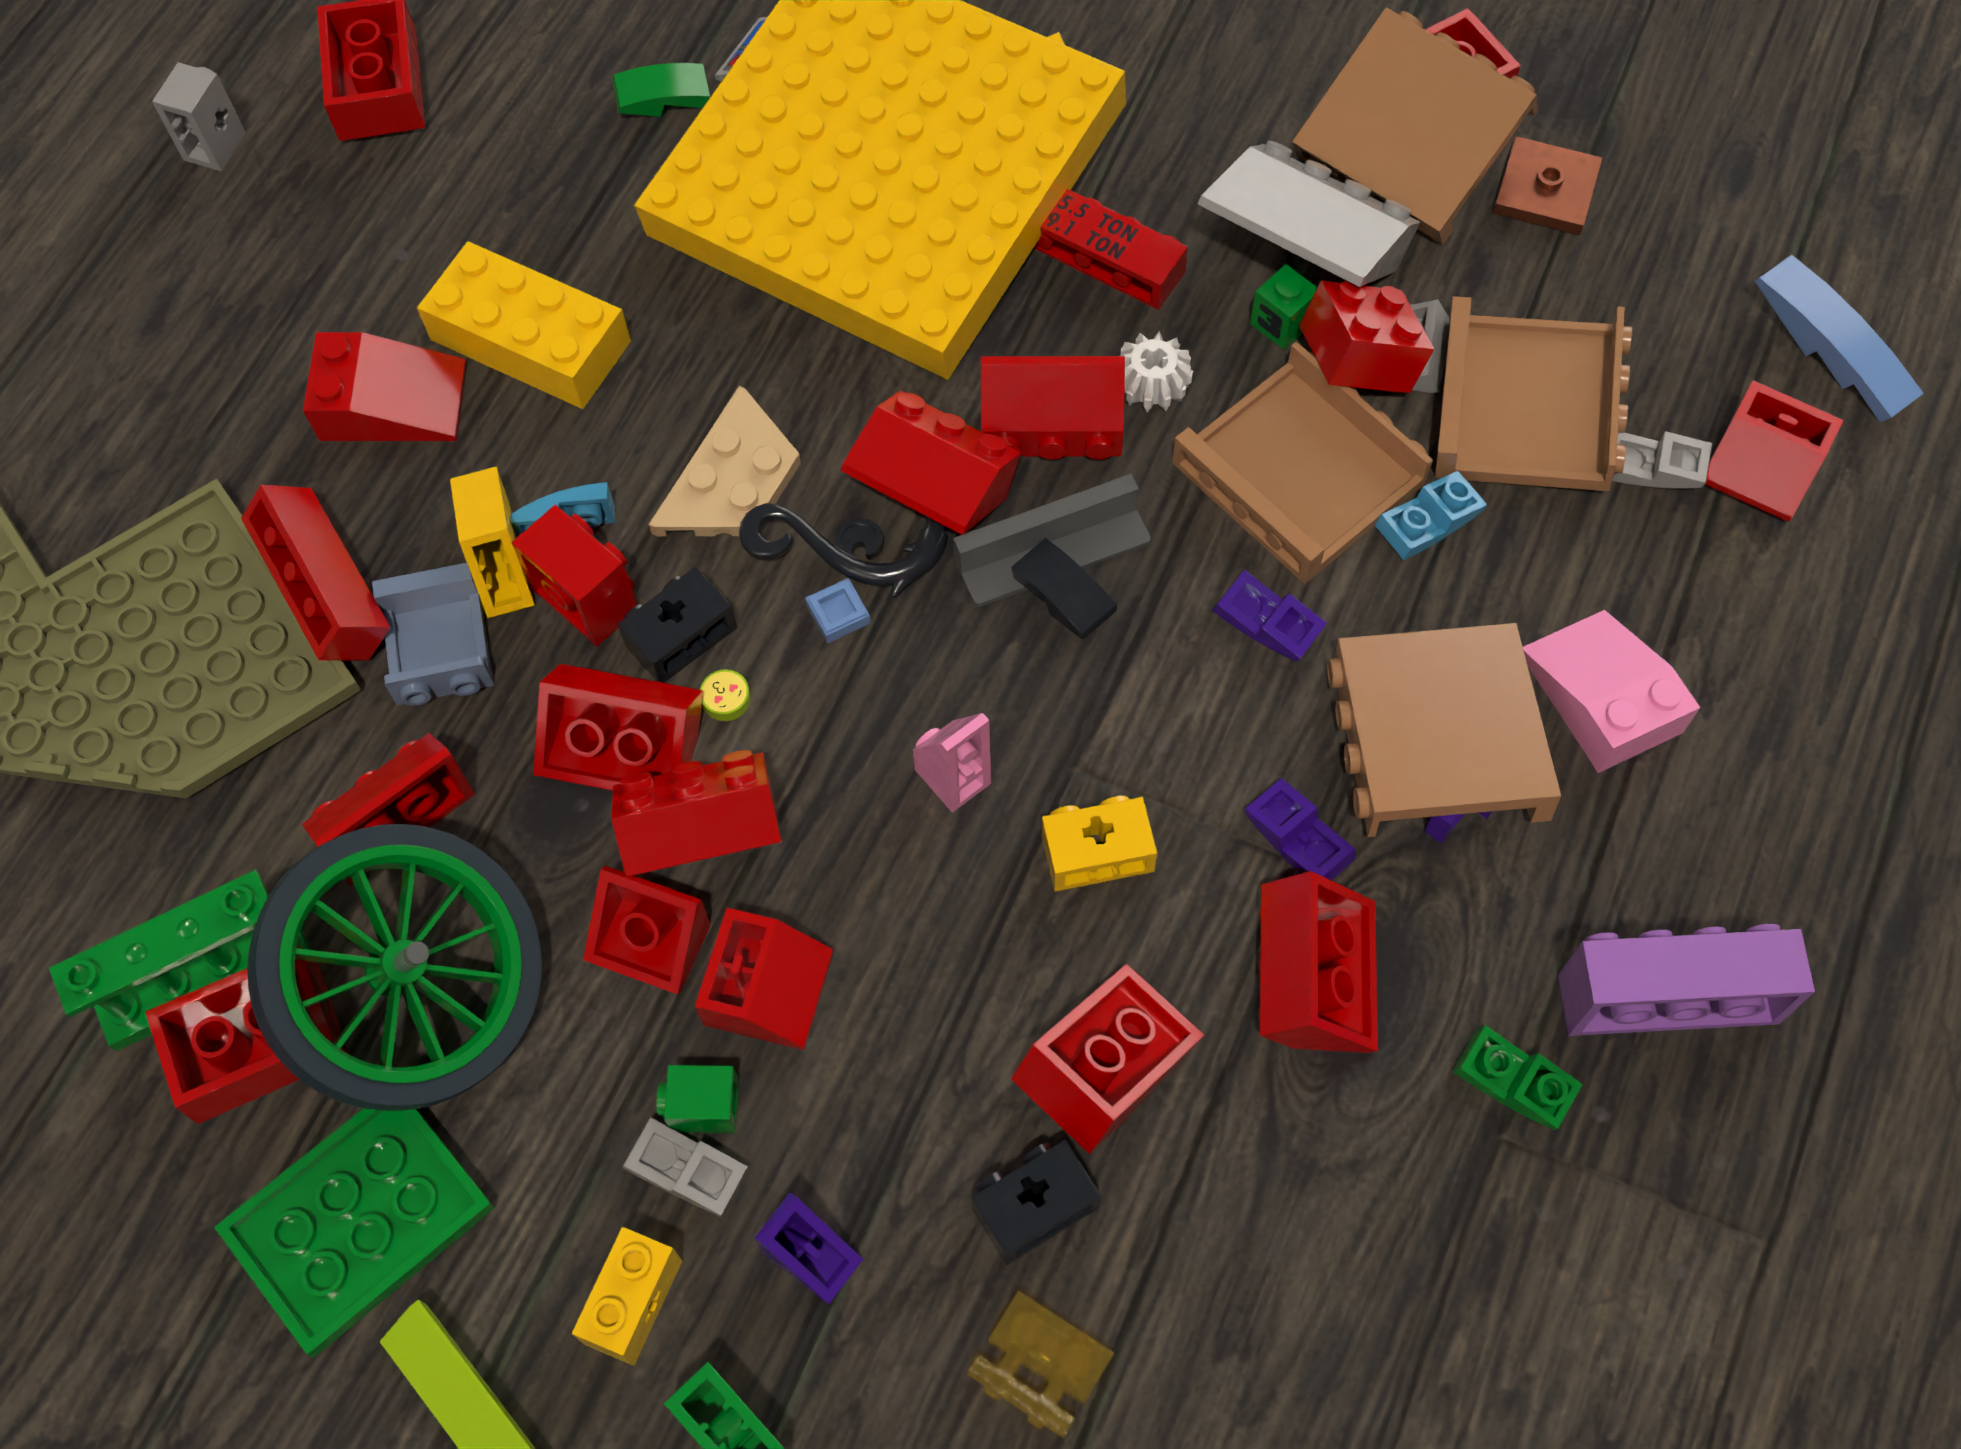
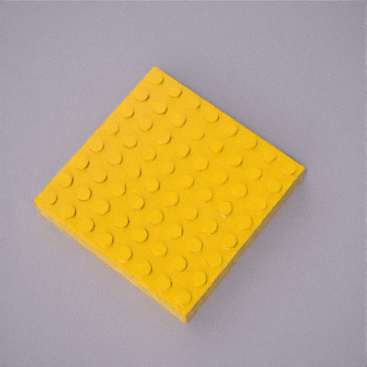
(884, 165)

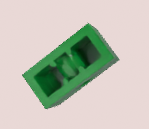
(718, 1415)

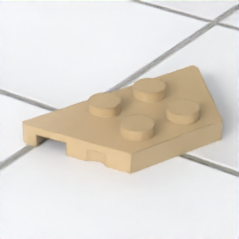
(733, 470)

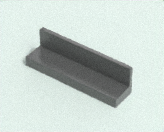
(1085, 526)

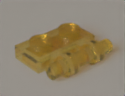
(1049, 1349)

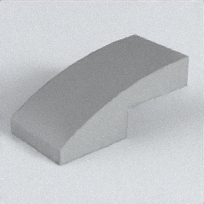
(1665, 463)
(685, 1167)

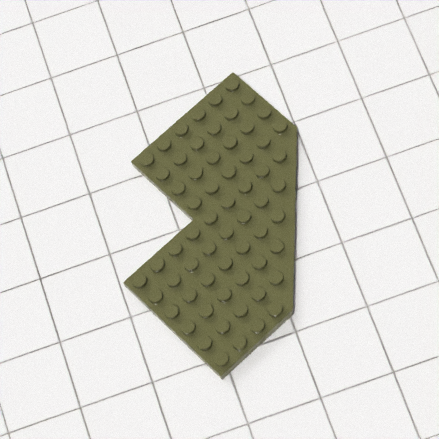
(153, 656)

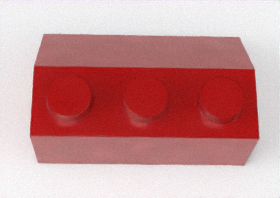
(1055, 404)
(932, 462)
(612, 725)
(409, 789)
(1318, 965)

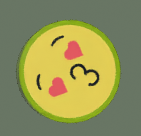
(725, 695)

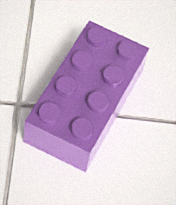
(1685, 980)

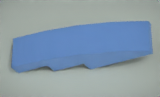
(1843, 339)

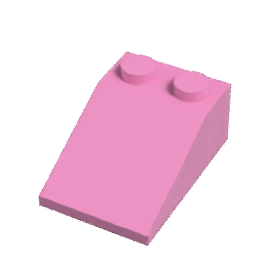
(1610, 689)

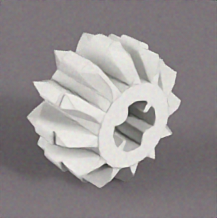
(1155, 371)

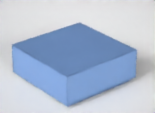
(838, 610)

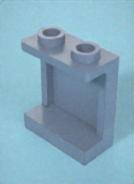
(435, 635)

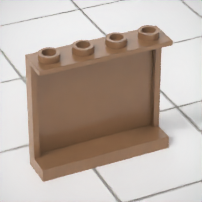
(1415, 120)
(1533, 400)
(1303, 465)
(1442, 725)

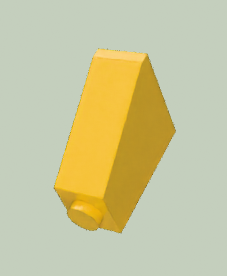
(486, 540)

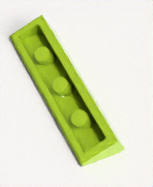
(450, 1383)

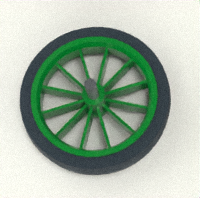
(394, 967)

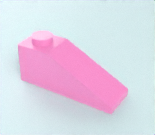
(956, 759)

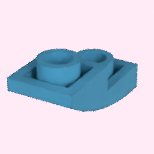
(588, 501)
(1431, 516)

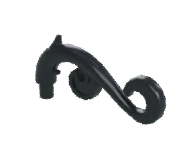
(854, 533)

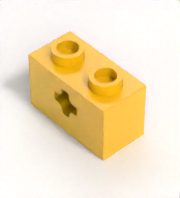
(1079, 861)
(627, 1296)

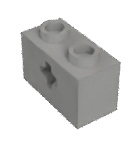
(199, 116)

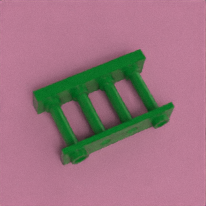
(163, 959)

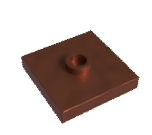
(1547, 185)

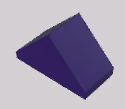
(807, 1249)

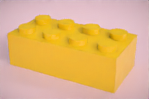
(525, 324)

